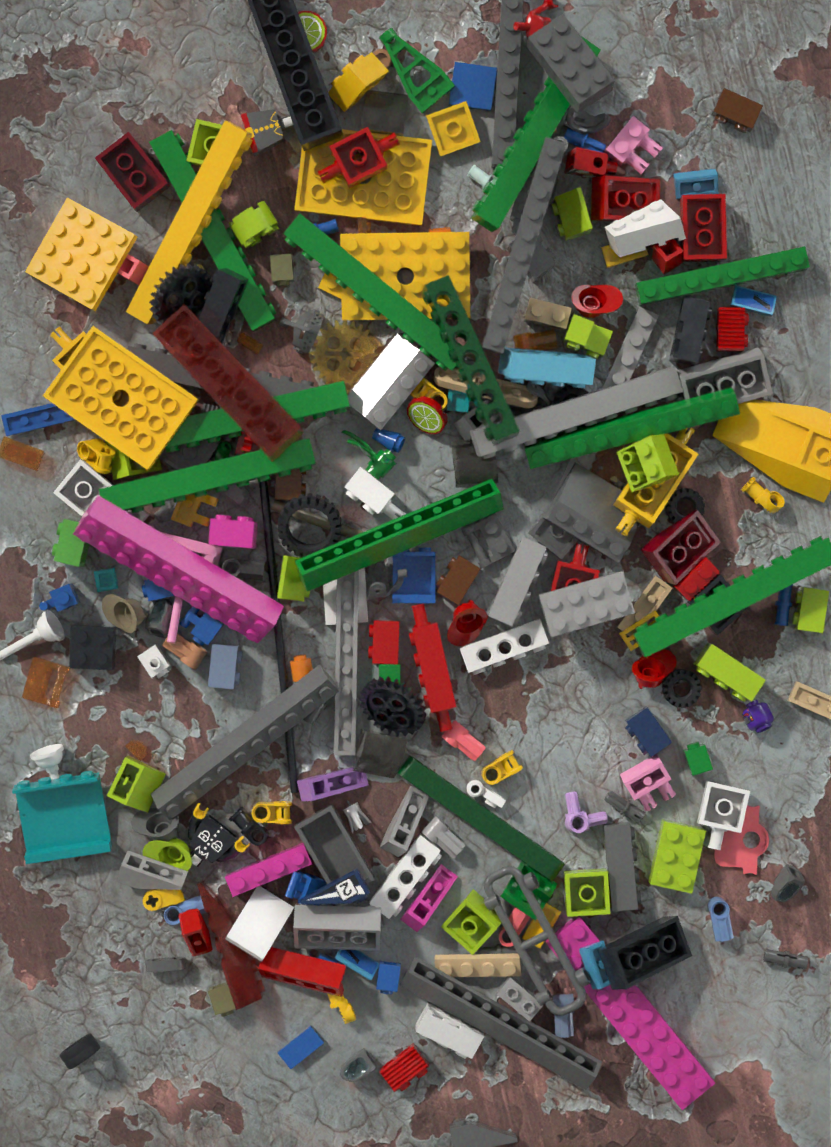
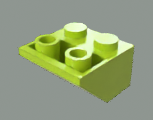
(647, 462)
(135, 784)

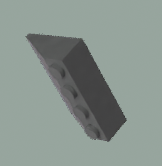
(587, 513)

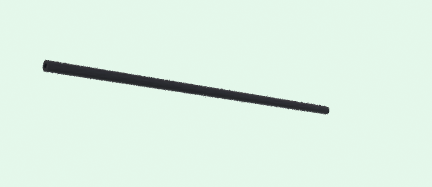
(278, 631)

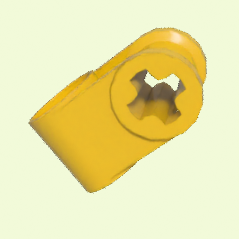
(428, 390)
(96, 454)
(502, 767)
(274, 812)
(165, 898)

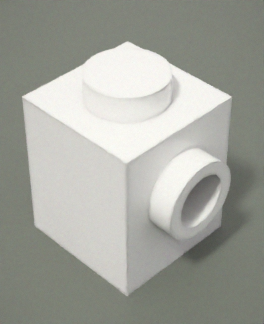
(154, 661)

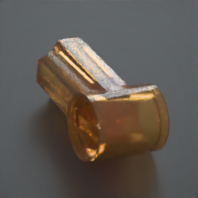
(536, 341)

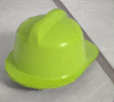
(172, 853)

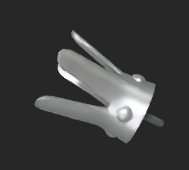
(354, 815)

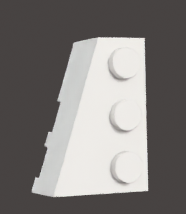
(643, 228)
(449, 1031)

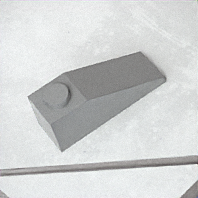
(404, 822)
(148, 873)

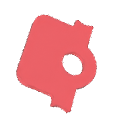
(735, 853)

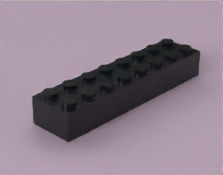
(296, 71)

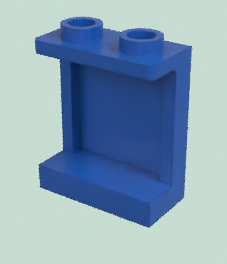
(420, 579)

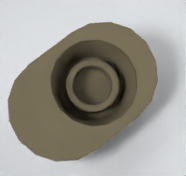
(123, 612)

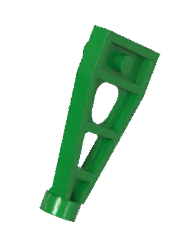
(432, 89)

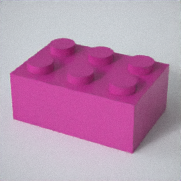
(233, 533)

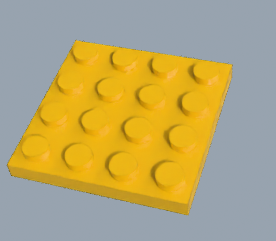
(81, 254)

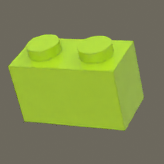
(811, 609)

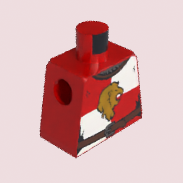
(580, 163)

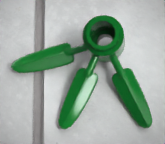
(380, 463)

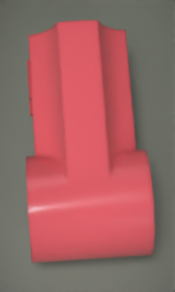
(461, 739)
(518, 921)

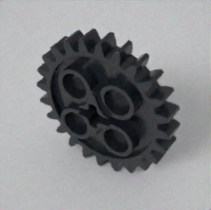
(179, 288)
(393, 706)

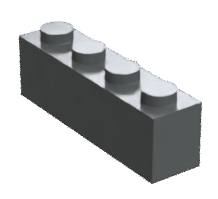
(620, 866)

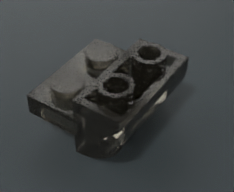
(469, 467)

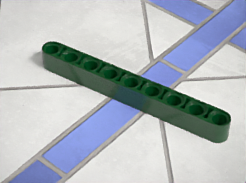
(481, 818)

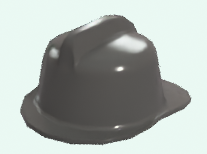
(155, 825)

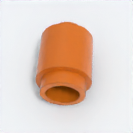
(300, 667)

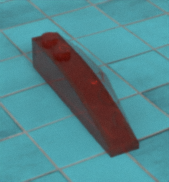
(236, 963)

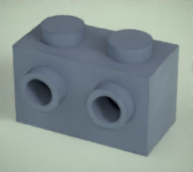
(224, 666)

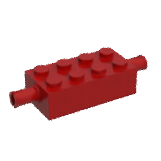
(433, 667)

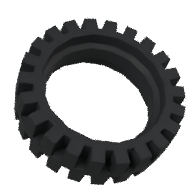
(308, 502)

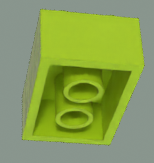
(728, 673)
(677, 856)

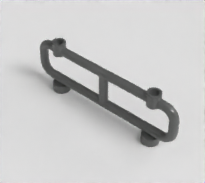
(527, 884)

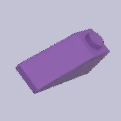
(330, 784)

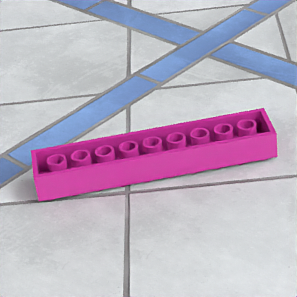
(178, 569)
(640, 1025)

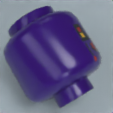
(758, 716)

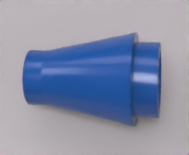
(391, 440)

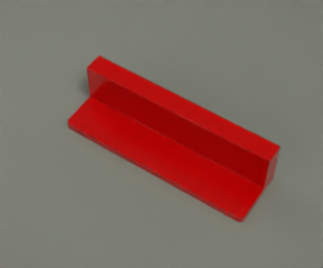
(303, 971)

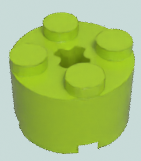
(254, 224)

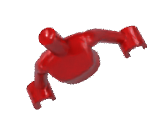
(533, 20)

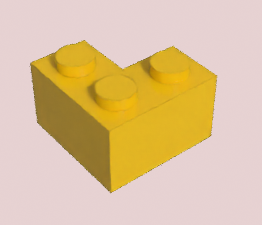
(357, 80)

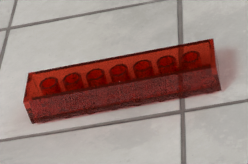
(228, 383)

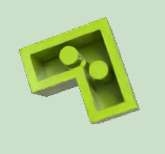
(587, 336)

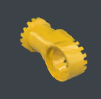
(763, 496)
(344, 1006)

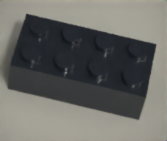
(644, 952)

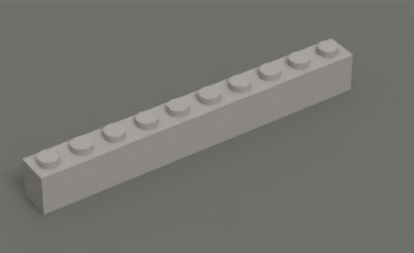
(584, 410)

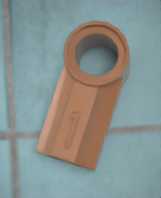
(189, 652)

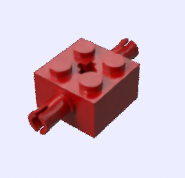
(363, 144)
(575, 570)

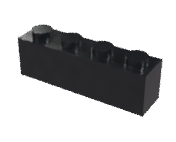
(222, 302)

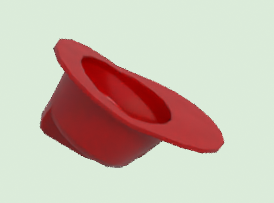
(596, 299)
(466, 624)
(653, 669)

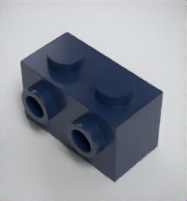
(648, 732)

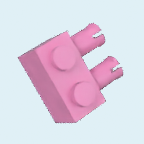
(624, 145)
(647, 777)

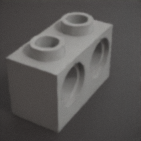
(519, 997)

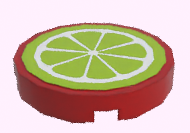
(314, 28)
(427, 415)

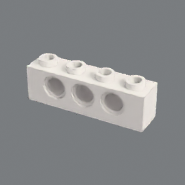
(471, 651)
(420, 846)

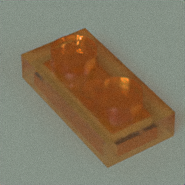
(21, 453)

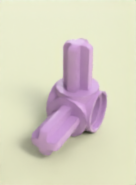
(587, 820)

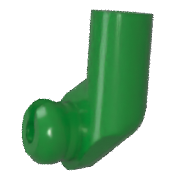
(223, 450)

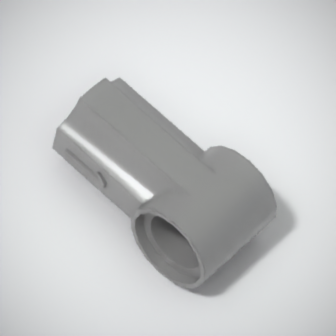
(439, 833)

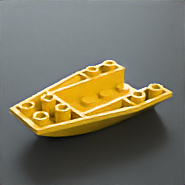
(784, 443)

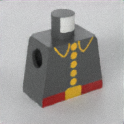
(265, 129)

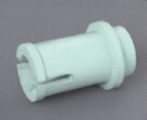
(479, 176)

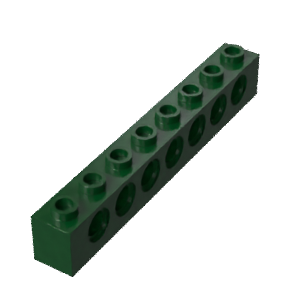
(444, 289)

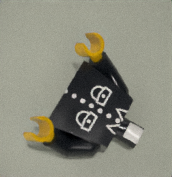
(212, 839)

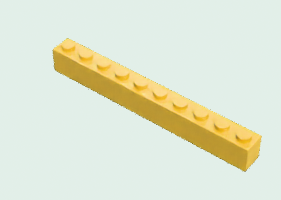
(193, 214)

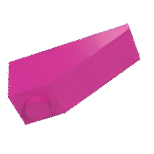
(429, 898)

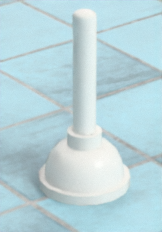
(47, 628)
(49, 758)

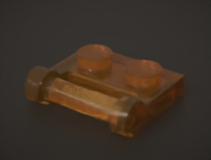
(38, 682)

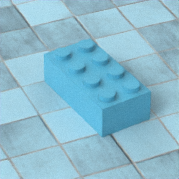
(547, 366)

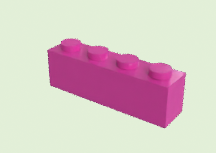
(268, 869)

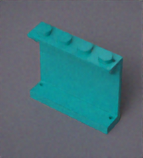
(63, 817)

